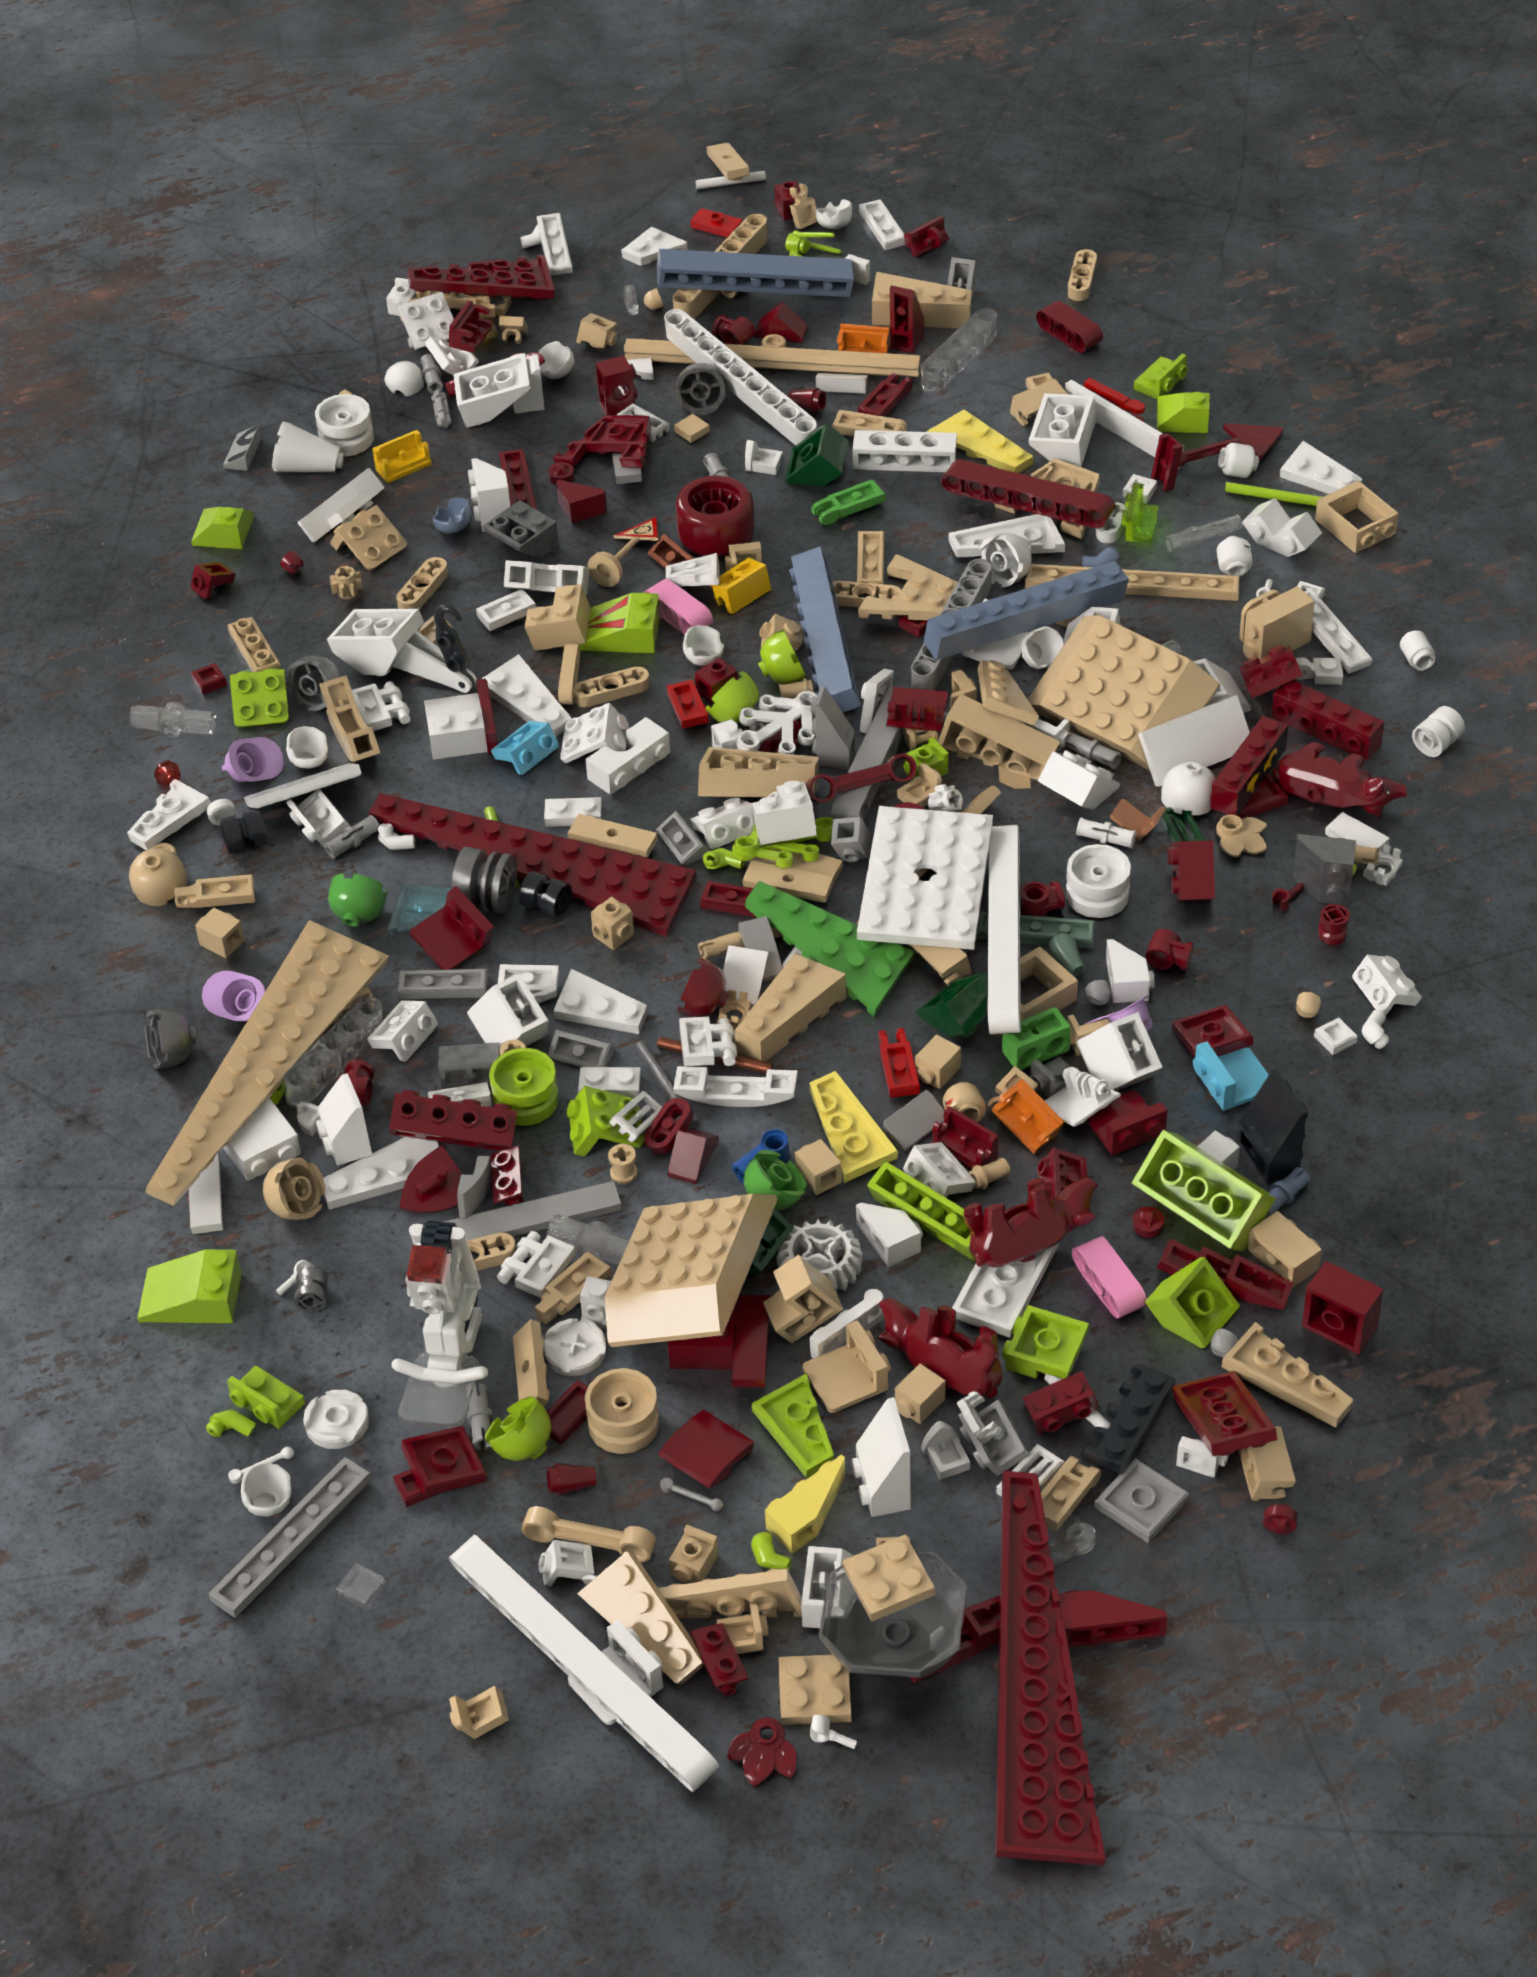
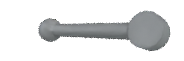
(668, 1486)

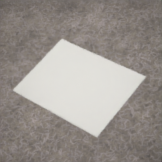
(744, 971)

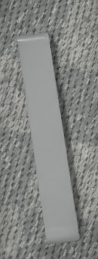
(970, 590)
(875, 750)

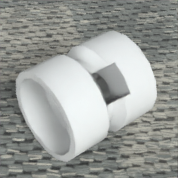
(1438, 731)

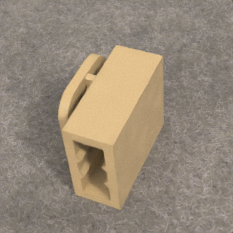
(1276, 621)

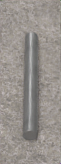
(659, 1074)

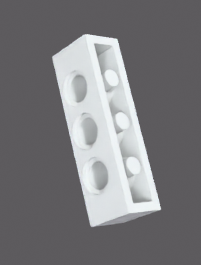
(904, 450)

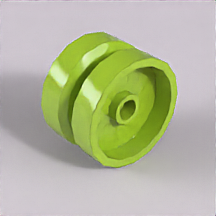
(526, 1083)

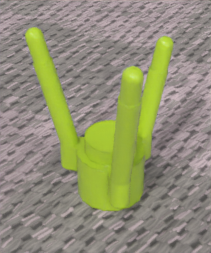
(798, 243)

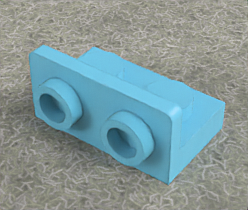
(527, 746)

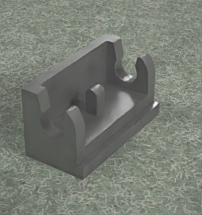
(466, 1064)

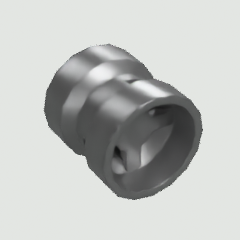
(311, 1295)

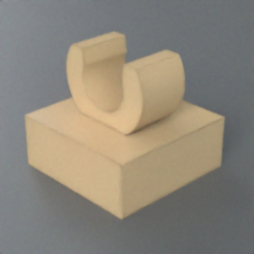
(513, 326)

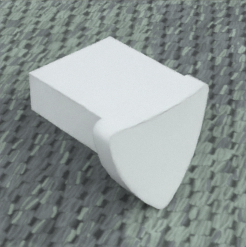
(762, 459)
(945, 1450)

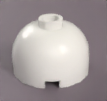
(1008, 557)
(1188, 788)

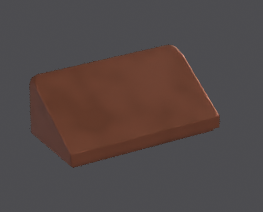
(668, 552)

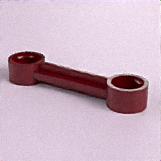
(862, 778)

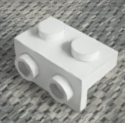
(319, 817)
(725, 822)
(1385, 983)

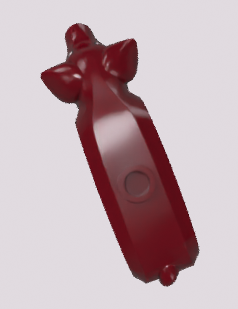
(1335, 783)
(1028, 1228)
(940, 1348)

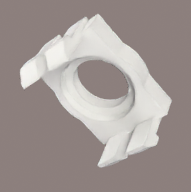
(1385, 858)
(967, 1408)

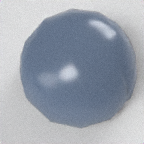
(453, 518)

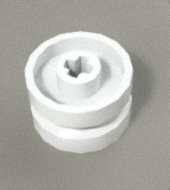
(345, 423)
(1098, 881)

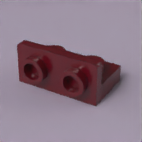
(1061, 1169)
(1061, 1403)

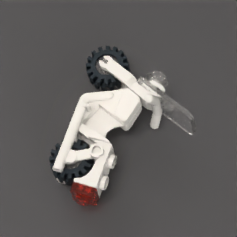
(446, 1286)

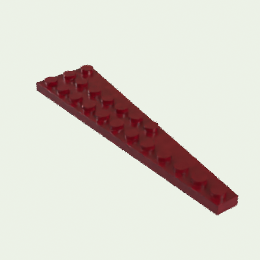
(648, 886)
(1041, 1758)

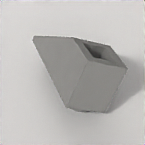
(834, 734)

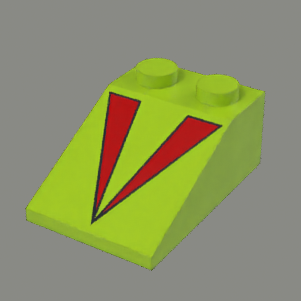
(624, 624)

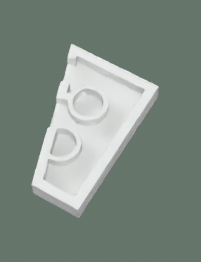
(1316, 470)
(169, 815)
(598, 1005)

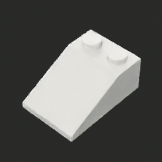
(490, 389)
(455, 726)
(884, 1463)

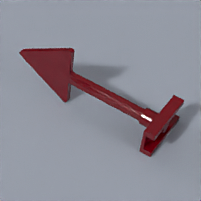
(1170, 455)

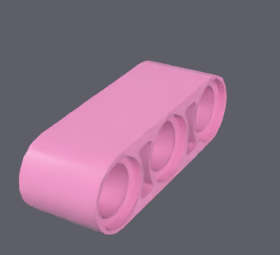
(679, 607)
(1109, 1277)

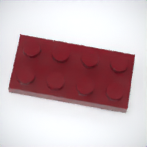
(1224, 1413)

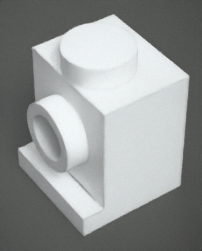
(399, 295)
(725, 734)
(593, 1301)

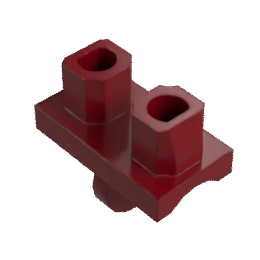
(926, 237)

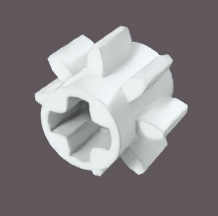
(945, 799)

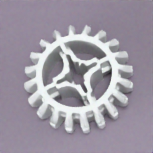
(821, 1248)

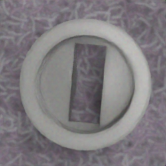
(1098, 992)
(1222, 1342)

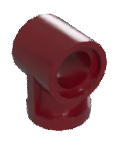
(733, 331)
(1039, 898)
(1168, 950)
(361, 1077)

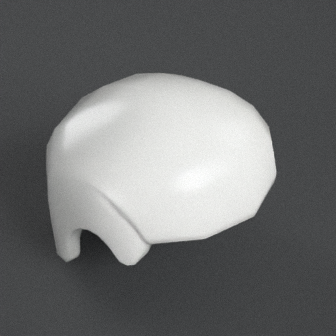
(835, 216)
(558, 360)
(404, 377)
(702, 645)
(1041, 647)
(307, 747)
(266, 1489)

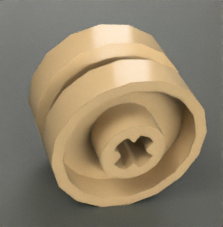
(622, 1411)

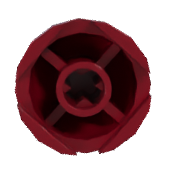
(704, 990)

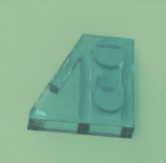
(415, 905)

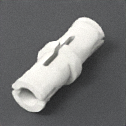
(1106, 833)

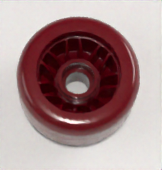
(714, 514)

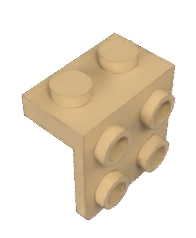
(369, 538)
(850, 1371)

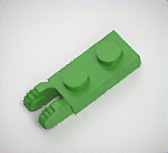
(848, 502)

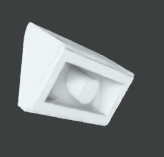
(842, 383)

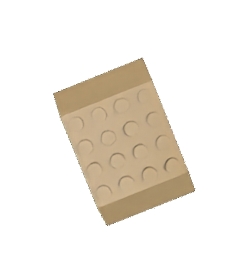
(1119, 686)
(685, 1269)

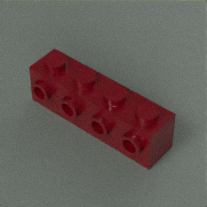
(1327, 719)
(452, 1122)

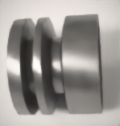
(486, 878)

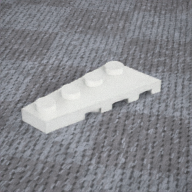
(525, 695)

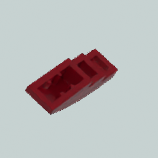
(1241, 1277)
(751, 1342)
(978, 1632)

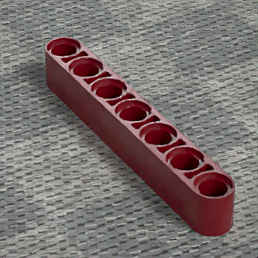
(1028, 493)

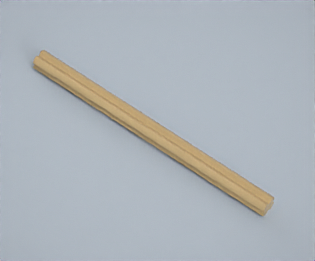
(787, 358)

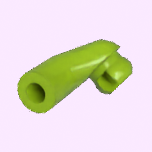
(721, 858)
(230, 1420)
(765, 1553)

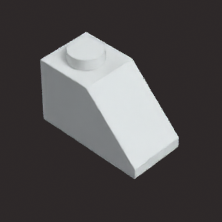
(533, 398)
(1127, 973)
(889, 1232)

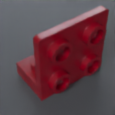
(453, 931)

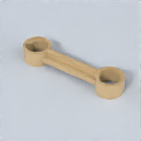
(544, 1525)

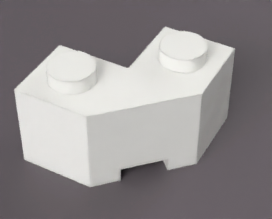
(1276, 531)

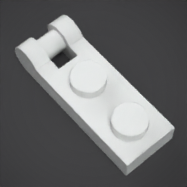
(834, 1334)

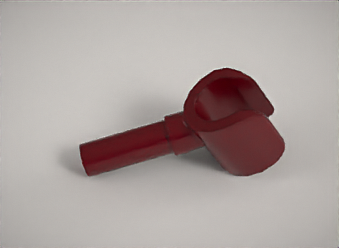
(1285, 896)

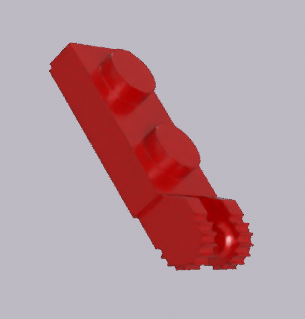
(1116, 398)
(898, 1065)

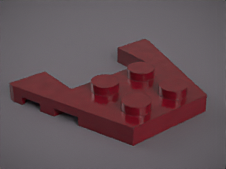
(612, 434)

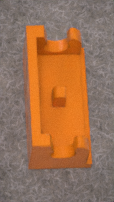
(863, 338)
(1028, 1116)

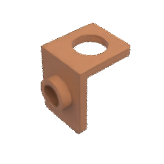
(1132, 819)

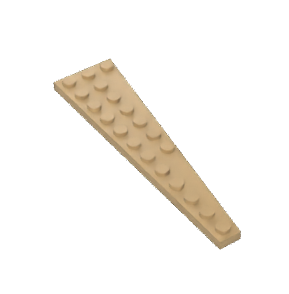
(297, 1008)

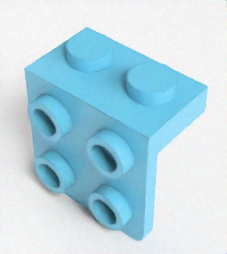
(1230, 1077)

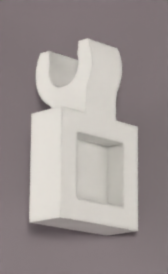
(1323, 670)

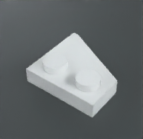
(647, 245)
(873, 694)
(540, 979)

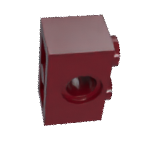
(616, 384)

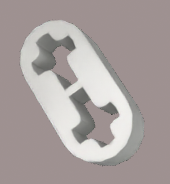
(1114, 524)

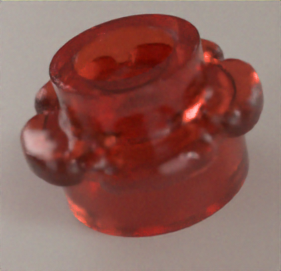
(166, 773)

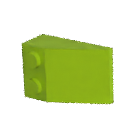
(192, 1289)

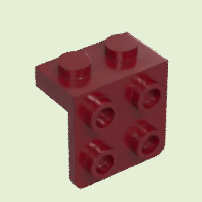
(1128, 1122)

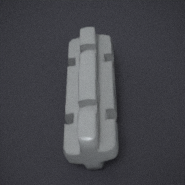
(441, 409)

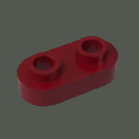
(666, 1125)

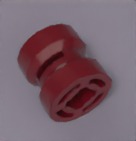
(1333, 924)

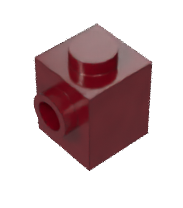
(784, 199)
(713, 677)

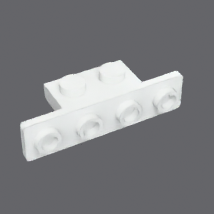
(341, 505)

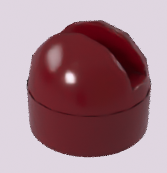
(292, 562)

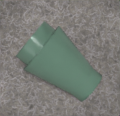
(1066, 953)

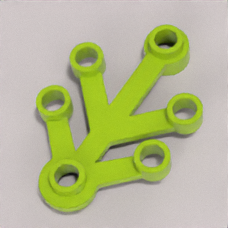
(749, 847)

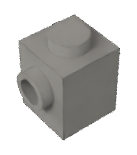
(851, 839)

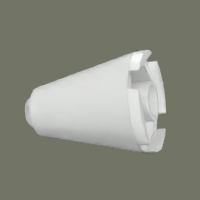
(304, 452)

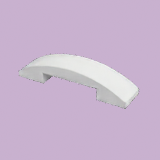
(735, 1090)

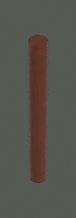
(740, 1061)

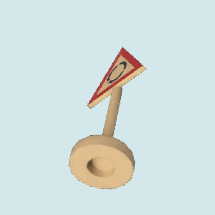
(606, 568)

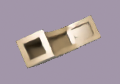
(349, 728)

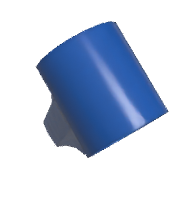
(772, 1140)

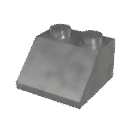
(1325, 867)

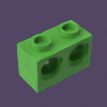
(1040, 1039)

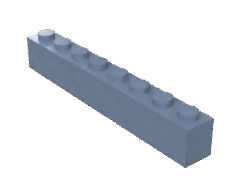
(754, 273)
(1025, 610)
(824, 628)

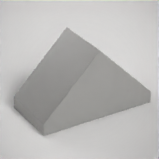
(963, 274)

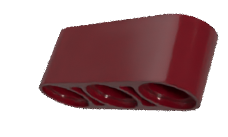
(1069, 326)

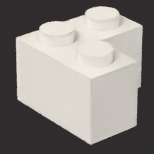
(786, 816)

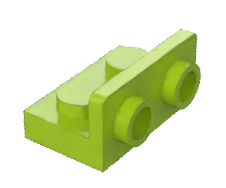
(1161, 376)
(265, 1397)

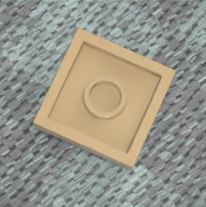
(888, 1578)
(813, 1688)

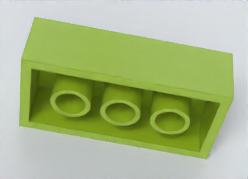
(1203, 1190)

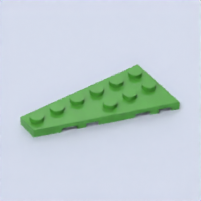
(825, 938)

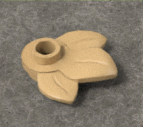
(1241, 835)

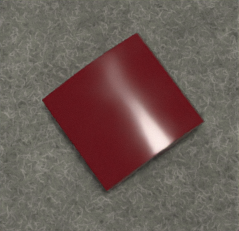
(706, 1448)

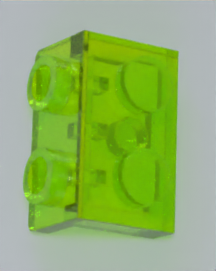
(1140, 517)

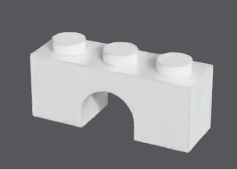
(543, 577)
(614, 769)

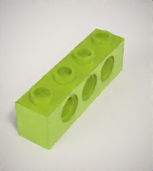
(930, 1209)

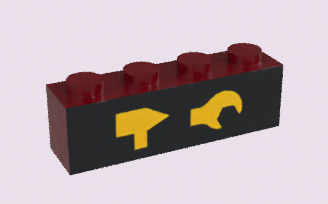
(1249, 766)

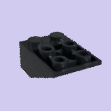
(1273, 1129)

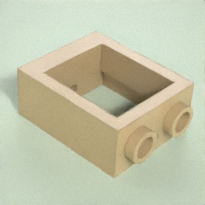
(1356, 496)
(1061, 983)

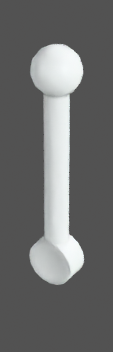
(235, 1475)

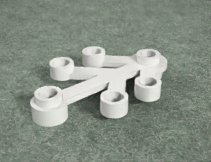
(798, 707)

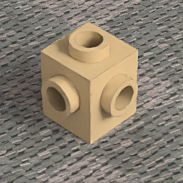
(612, 923)

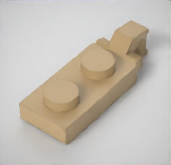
(216, 892)
(565, 1289)

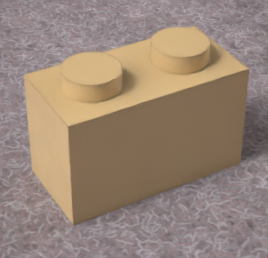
(1284, 1248)

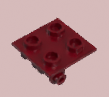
(916, 709)

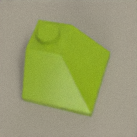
(1183, 412)
(223, 527)
(1193, 1303)

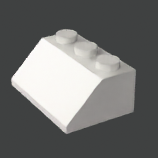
(1064, 427)

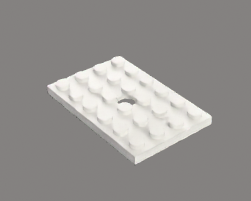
(930, 912)

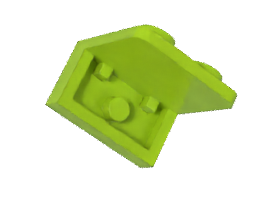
(259, 698)
(591, 1116)

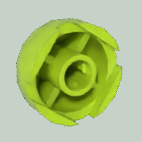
(780, 660)
(733, 698)
(522, 1432)

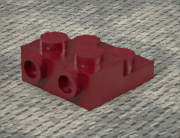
(1270, 671)

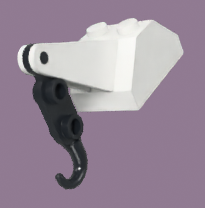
(391, 638)

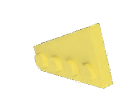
(985, 442)
(850, 1128)

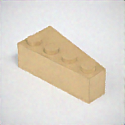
(940, 304)
(995, 739)
(752, 773)
(787, 1007)

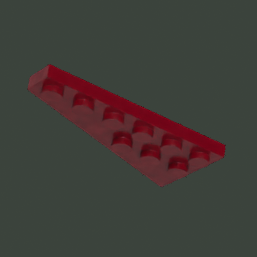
(487, 277)

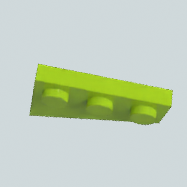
(795, 1424)

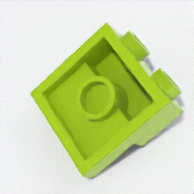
(1044, 1343)

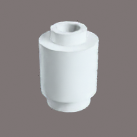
(1417, 650)

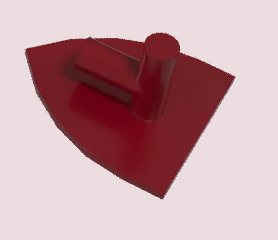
(432, 1184)

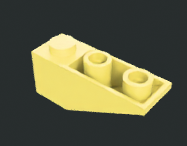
(801, 1512)

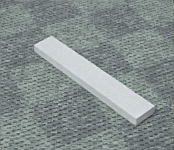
(1120, 421)

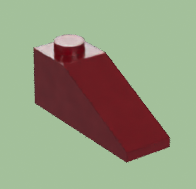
(905, 320)
(1103, 1618)

